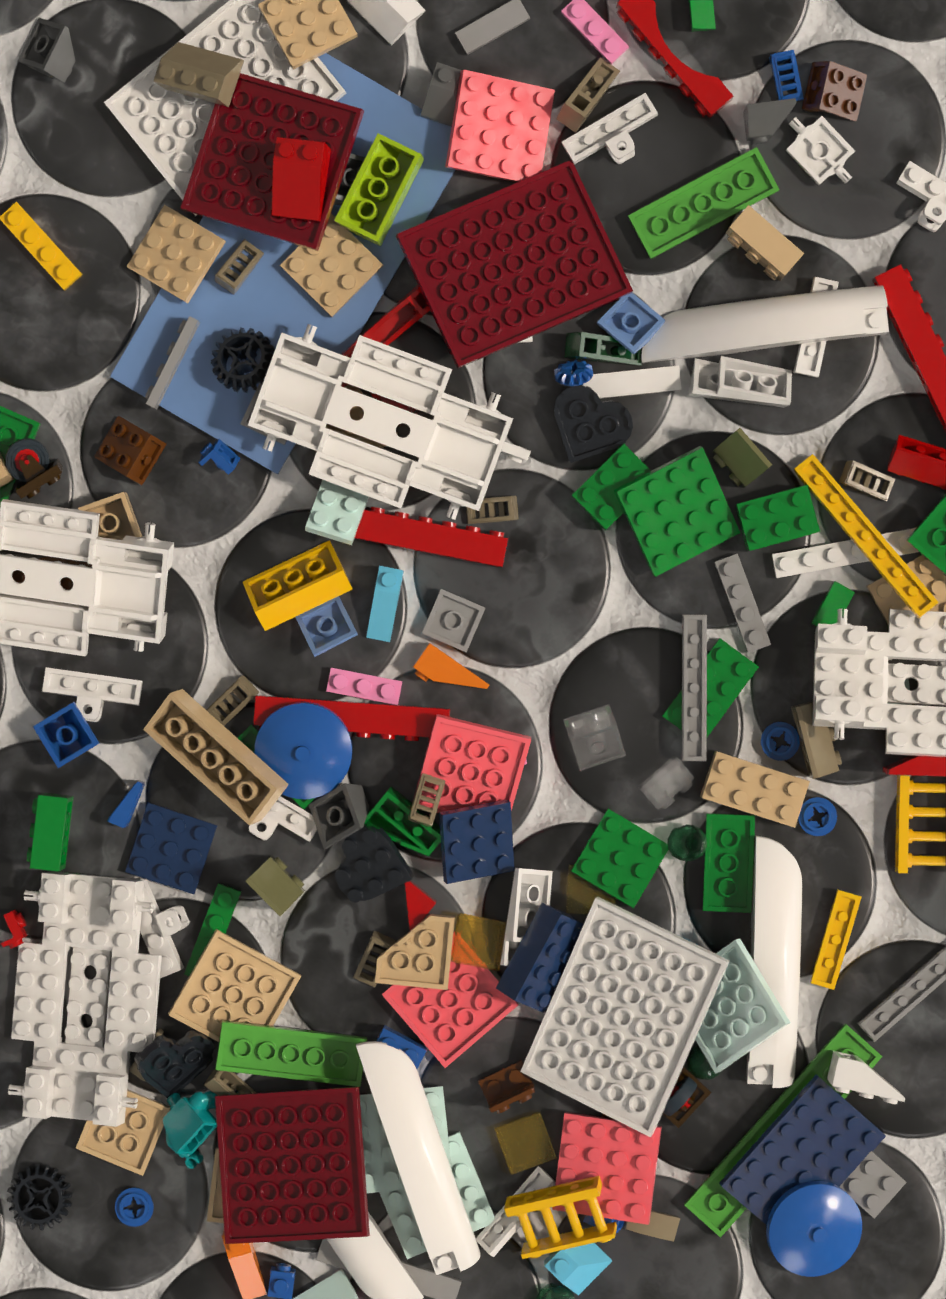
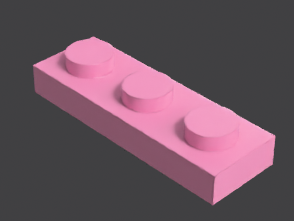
(595, 30)
(364, 686)

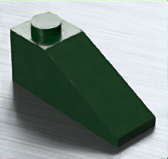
(599, 348)

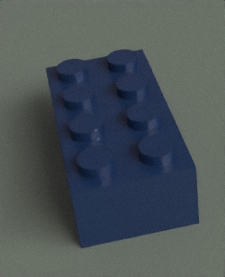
(541, 958)

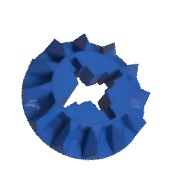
(581, 372)
(790, 736)
(828, 820)
(126, 1215)

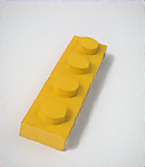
(40, 246)
(835, 939)

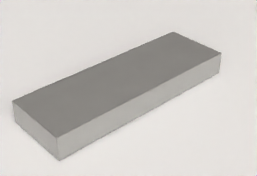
(492, 26)

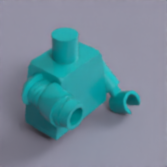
(189, 1124)

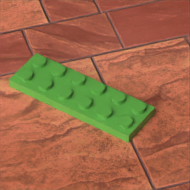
(703, 203)
(289, 1053)

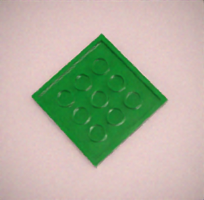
(677, 511)

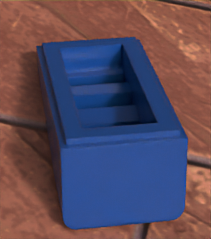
(774, 58)
(124, 811)

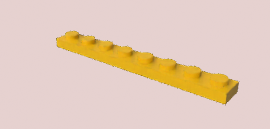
(865, 536)

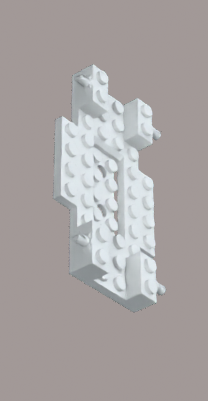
(453, 449)
(121, 588)
(857, 681)
(82, 1074)

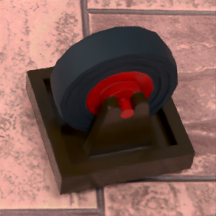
(29, 462)
(685, 1098)

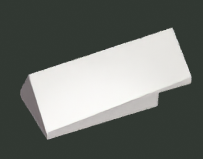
(389, 17)
(741, 382)
(528, 892)

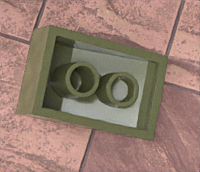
(741, 458)
(276, 885)

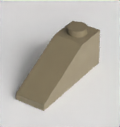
(587, 95)

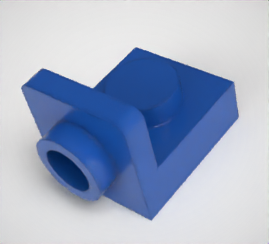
(221, 455)
(281, 1281)

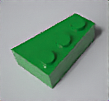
(392, 816)

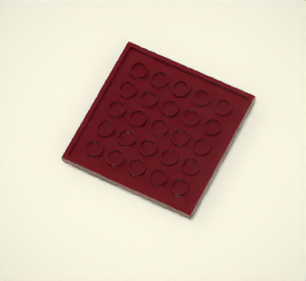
(238, 149)
(292, 1165)

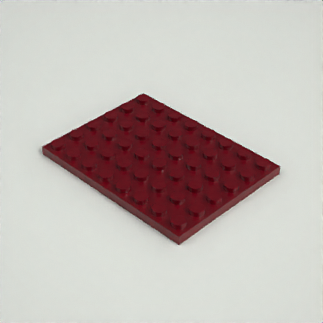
(514, 263)

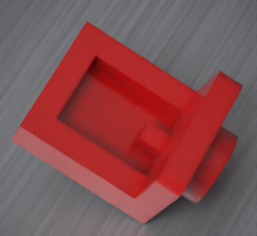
(16, 925)

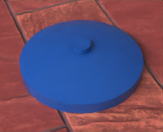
(305, 748)
(814, 1228)

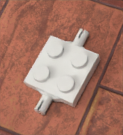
(820, 150)

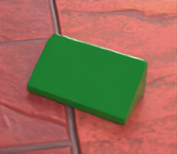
(701, 15)
(836, 598)

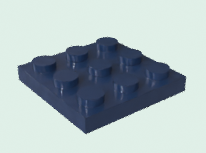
(476, 841)
(171, 848)

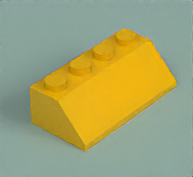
(297, 585)

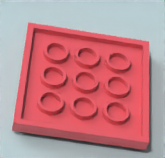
(499, 127)
(475, 762)
(453, 1017)
(619, 1156)

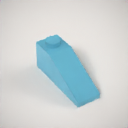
(385, 603)

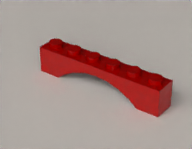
(705, 90)
(395, 321)

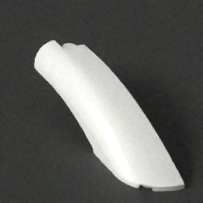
(769, 323)
(777, 955)
(420, 1156)
(375, 1265)

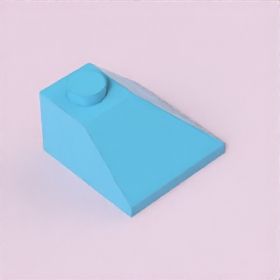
(577, 1265)

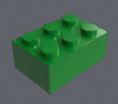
(598, 492)
(777, 518)
(50, 831)

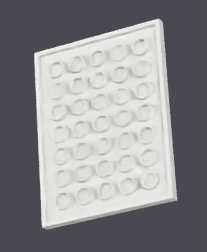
(173, 125)
(624, 1016)

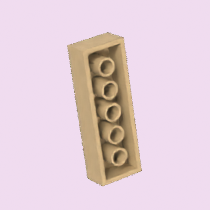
(215, 757)

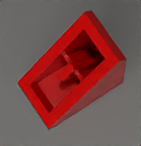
(418, 903)

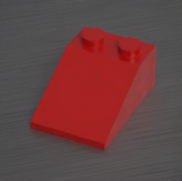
(299, 178)
(918, 766)

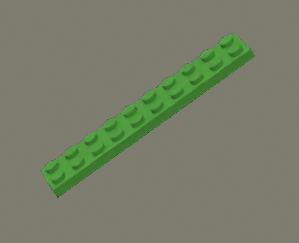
(710, 1200)

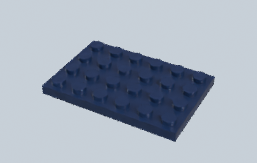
(809, 1141)

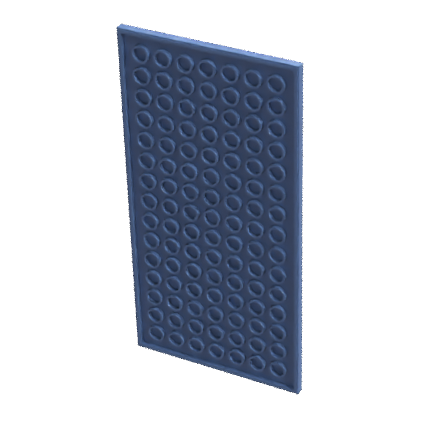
(270, 297)

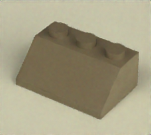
(199, 73)
(815, 743)

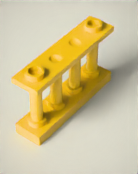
(906, 811)
(563, 1195)

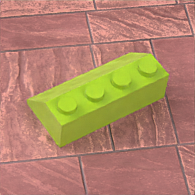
(379, 189)

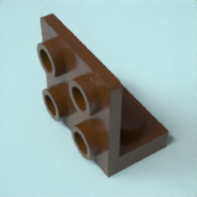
(834, 90)
(130, 450)
(506, 1087)

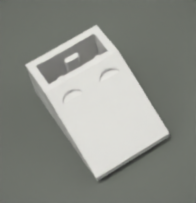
(851, 1073)

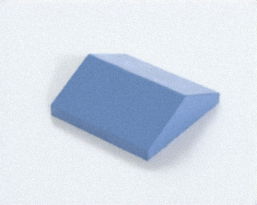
(631, 322)
(326, 626)

